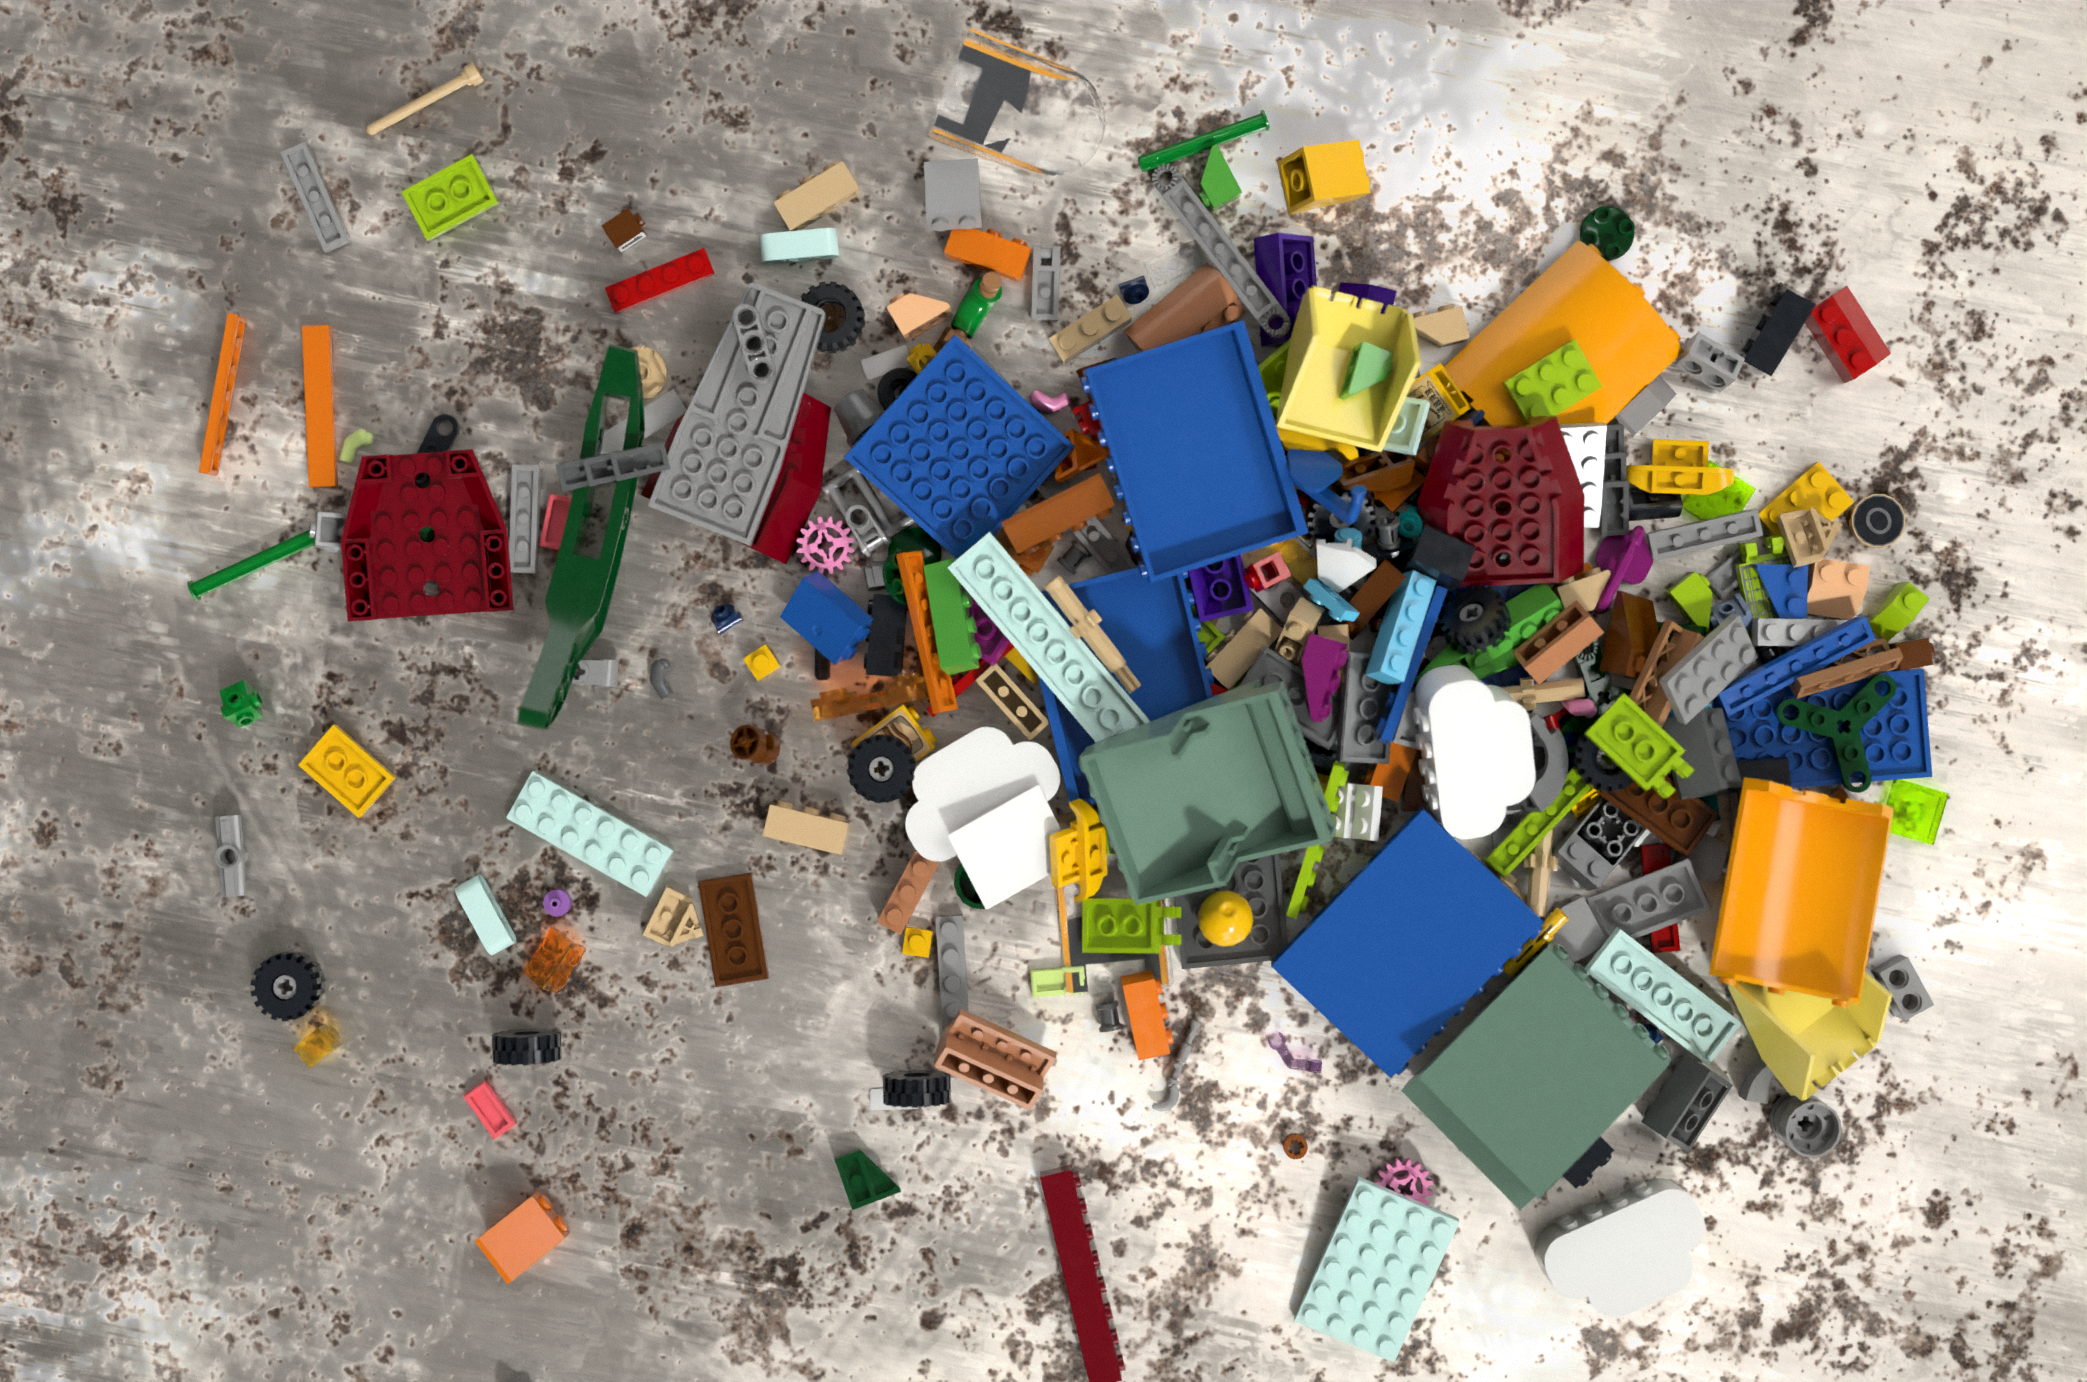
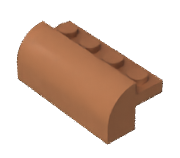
(1194, 307)
(994, 1058)

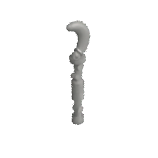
(1172, 1081)

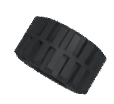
(854, 311)

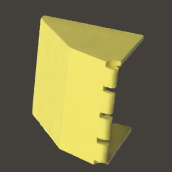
(1319, 362)
(1807, 1035)

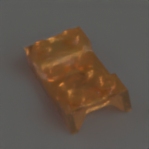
(840, 703)

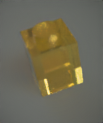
(318, 1045)

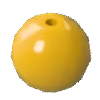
(1225, 918)

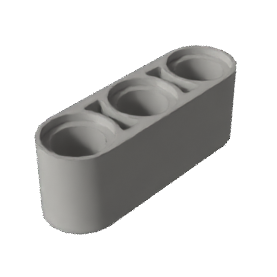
(748, 332)

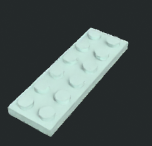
(590, 833)
(1662, 996)

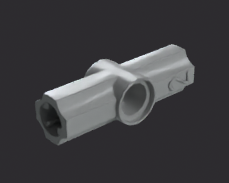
(231, 874)

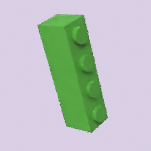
(952, 619)

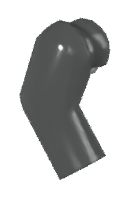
(657, 677)

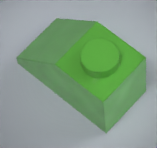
(1218, 183)
(1366, 368)

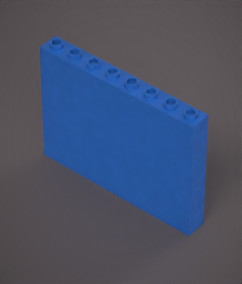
(1194, 452)
(1161, 648)
(1407, 943)

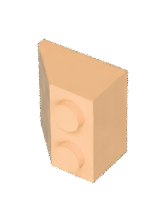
(917, 314)
(1836, 588)

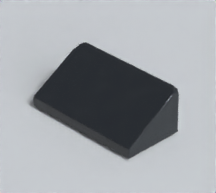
(1653, 505)

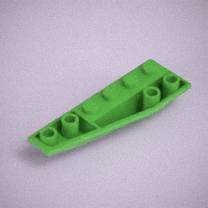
(1528, 615)

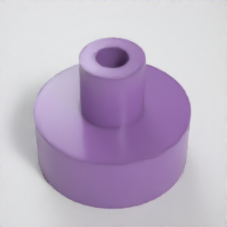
(563, 901)

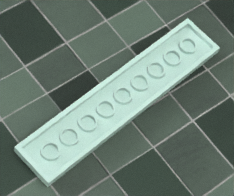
(1046, 640)

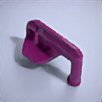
(1626, 559)

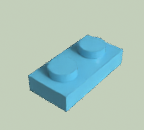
(1324, 595)

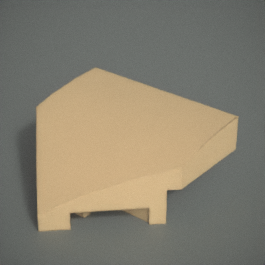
(1807, 535)
(673, 919)

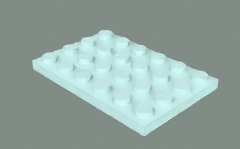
(1376, 1269)

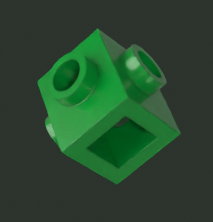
(241, 704)

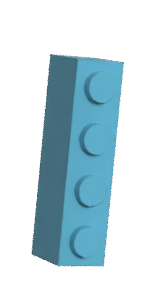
(1400, 629)

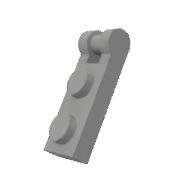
(1045, 284)

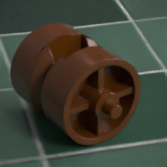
(755, 745)

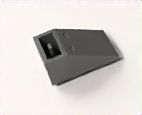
(1596, 844)

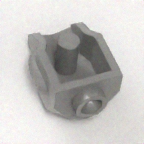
(328, 530)

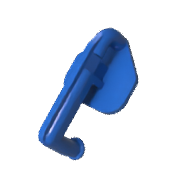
(1314, 473)

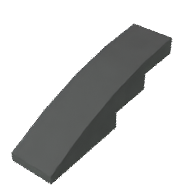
(613, 466)
(1615, 486)

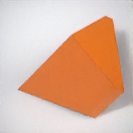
(1081, 457)

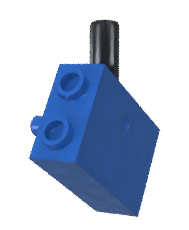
(826, 621)

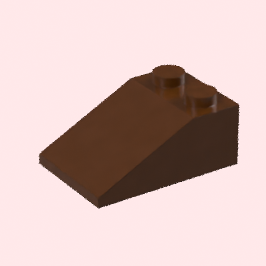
(1629, 636)

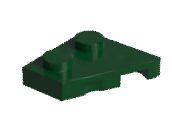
(863, 1179)

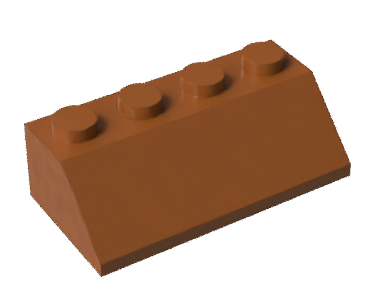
(1059, 514)

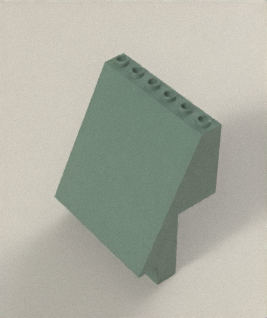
(1207, 791)
(1537, 1075)

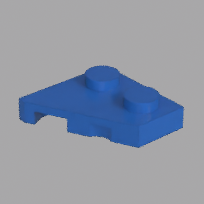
(1785, 588)

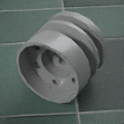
(1814, 1134)

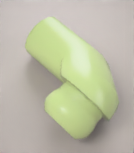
(354, 441)

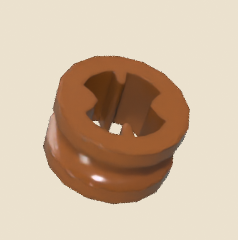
(1302, 1149)

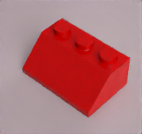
(1846, 335)

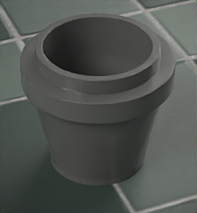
(857, 414)

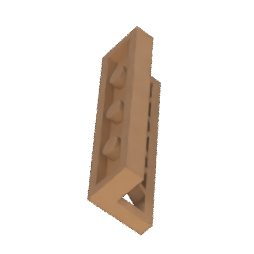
(1849, 672)
(1655, 701)

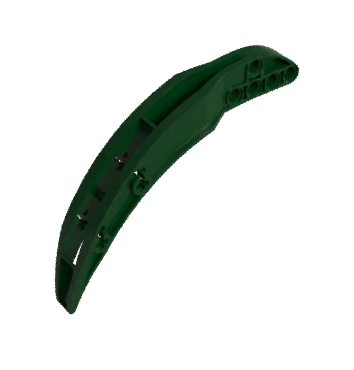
(579, 584)

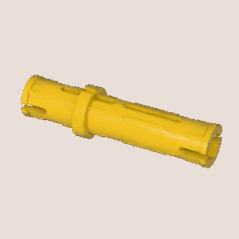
(1556, 919)

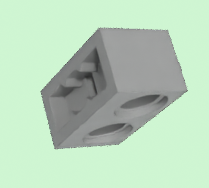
(1709, 362)
(1271, 598)
(1907, 983)

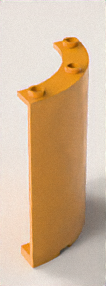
(1571, 300)
(1801, 892)

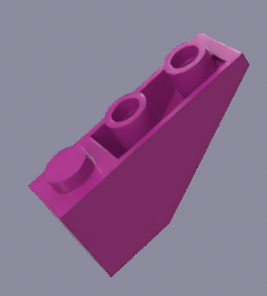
(1321, 669)

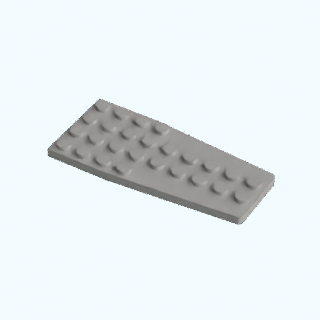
(739, 429)

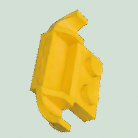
(1679, 469)
(1080, 852)

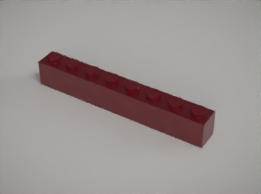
(1081, 1275)

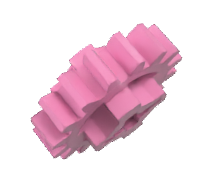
(837, 542)
(1409, 1177)

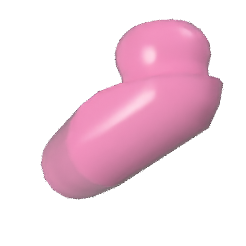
(1047, 404)

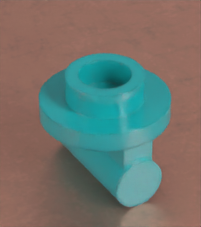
(1410, 522)

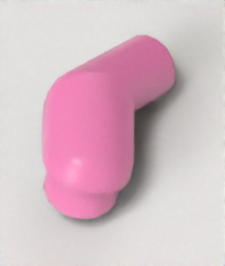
(1580, 707)

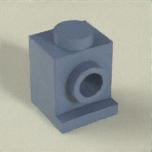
(1735, 606)

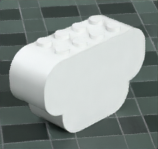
(1471, 750)
(971, 781)
(1624, 1248)

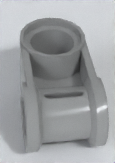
(867, 530)
(598, 673)

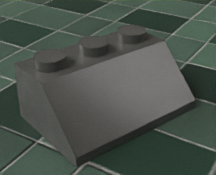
(1707, 752)
(1686, 1103)

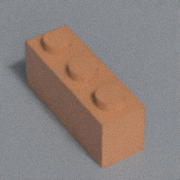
(1557, 642)
(908, 893)

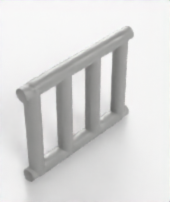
(852, 473)

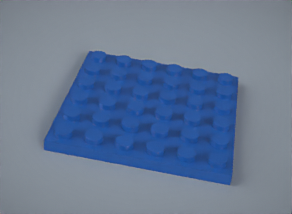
(959, 449)

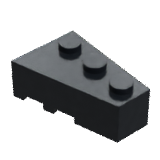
(1776, 328)
(885, 636)

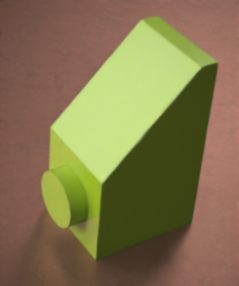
(1692, 598)
(1897, 610)

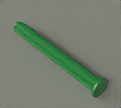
(1204, 142)
(250, 565)

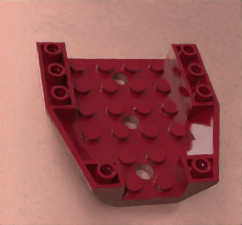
(1539, 481)
(796, 485)
(391, 563)

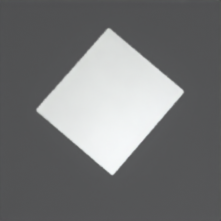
(1007, 846)

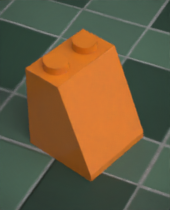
(523, 1236)

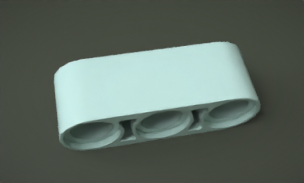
(799, 246)
(485, 914)

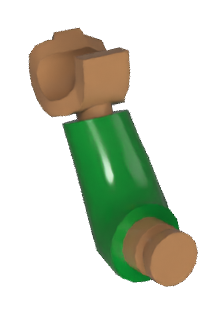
(973, 309)

